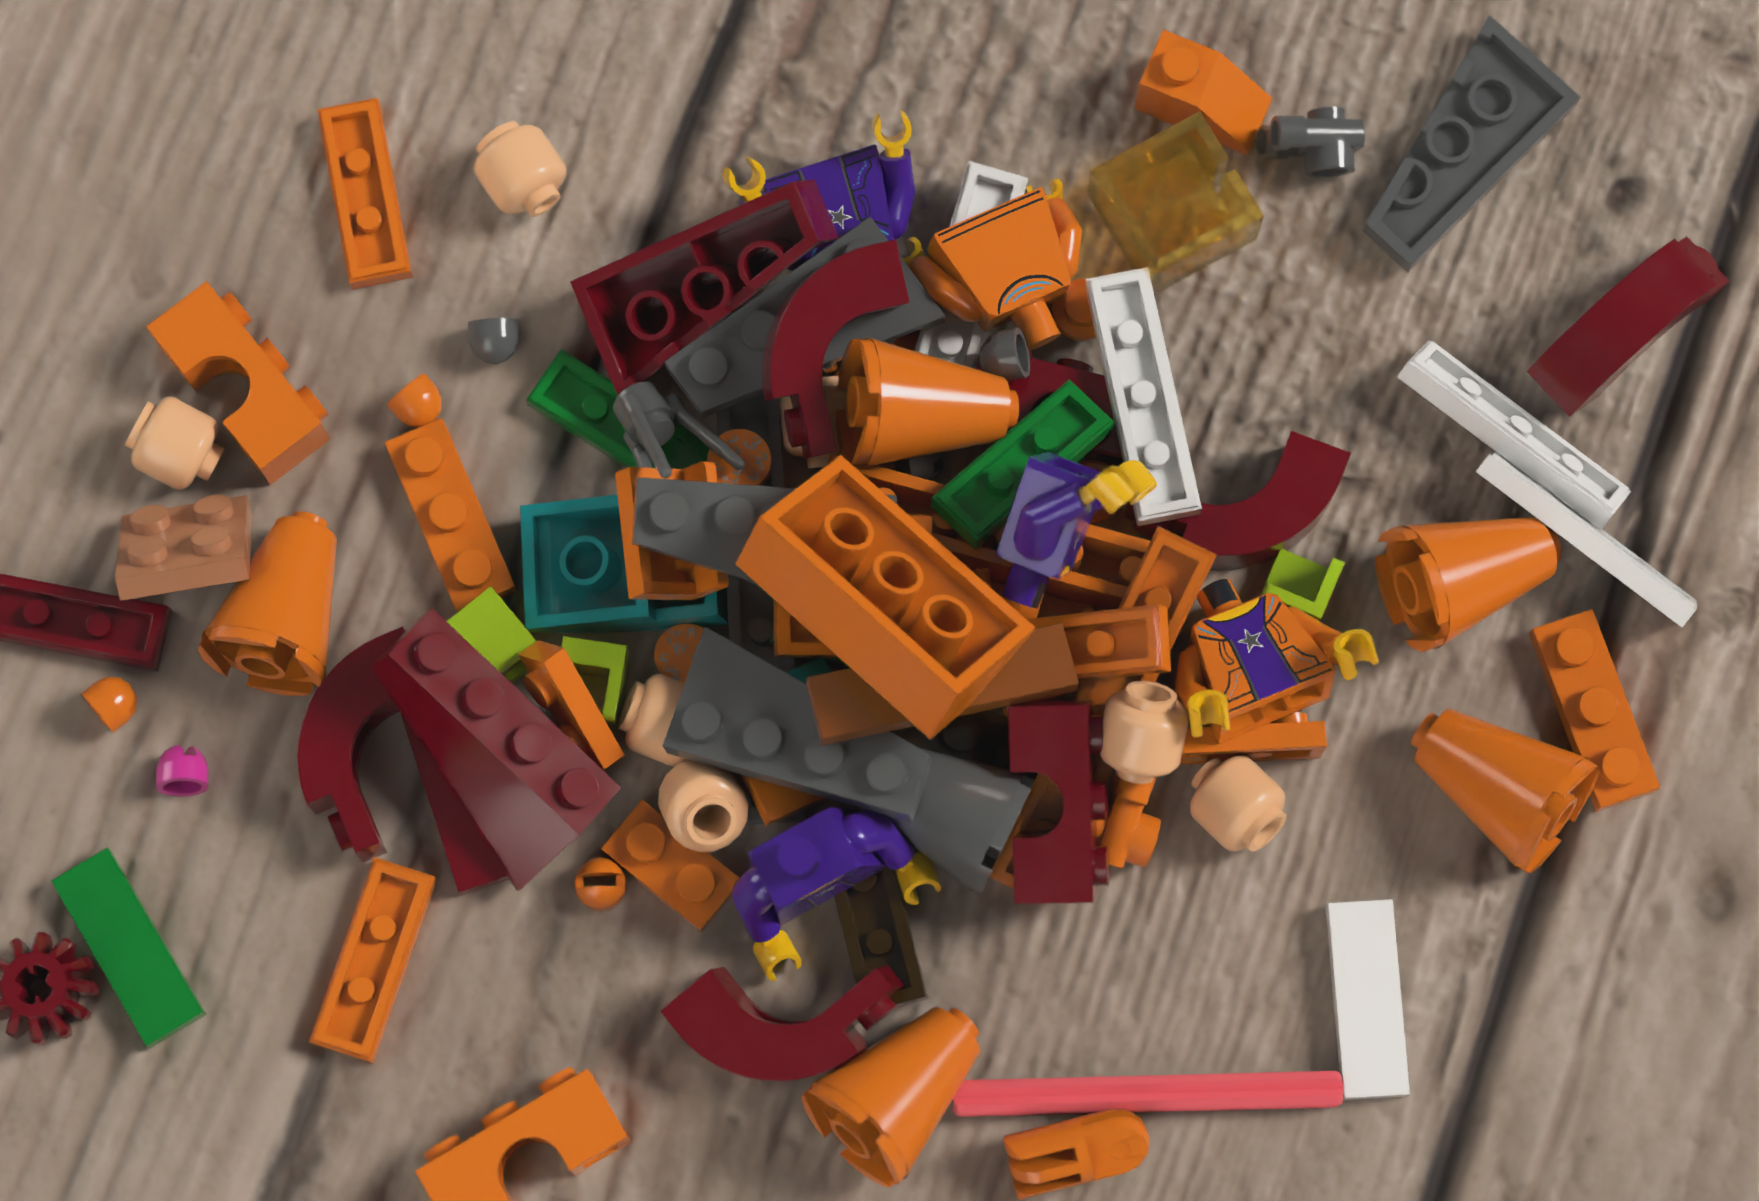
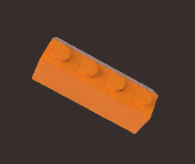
(883, 595)

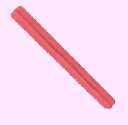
(1149, 1093)

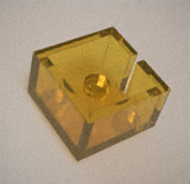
(1165, 203)

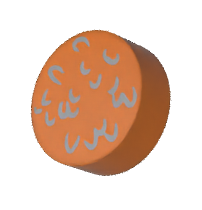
(753, 452)
(676, 650)

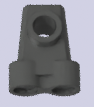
(1322, 138)

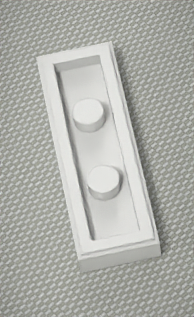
(1367, 999)

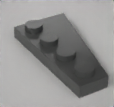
(1476, 134)
(728, 359)
(701, 520)
(762, 726)

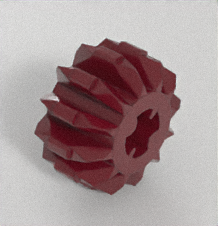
(62, 976)

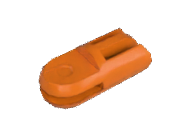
(1075, 1151)

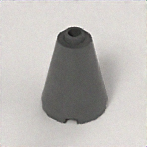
(966, 816)

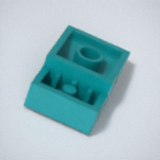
(579, 575)

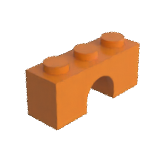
(209, 339)
(567, 1116)

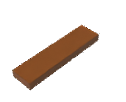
(851, 709)

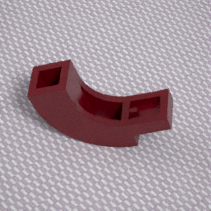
(827, 299)
(1627, 323)
(1271, 518)
(331, 742)
(747, 1041)

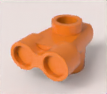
(1127, 830)

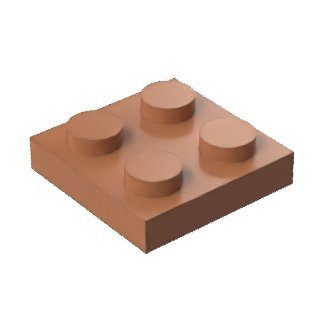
(184, 546)

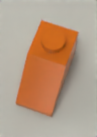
(1195, 78)

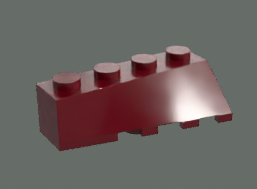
(689, 282)
(494, 746)

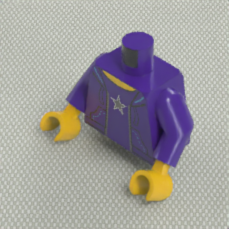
(851, 185)
(1054, 515)
(813, 866)

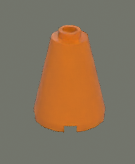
(916, 404)
(1460, 573)
(282, 615)
(1505, 782)
(895, 1093)

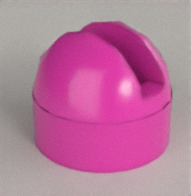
(182, 773)

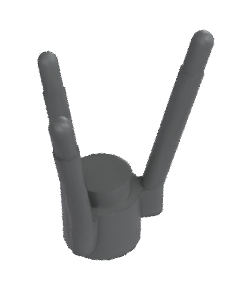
(650, 424)

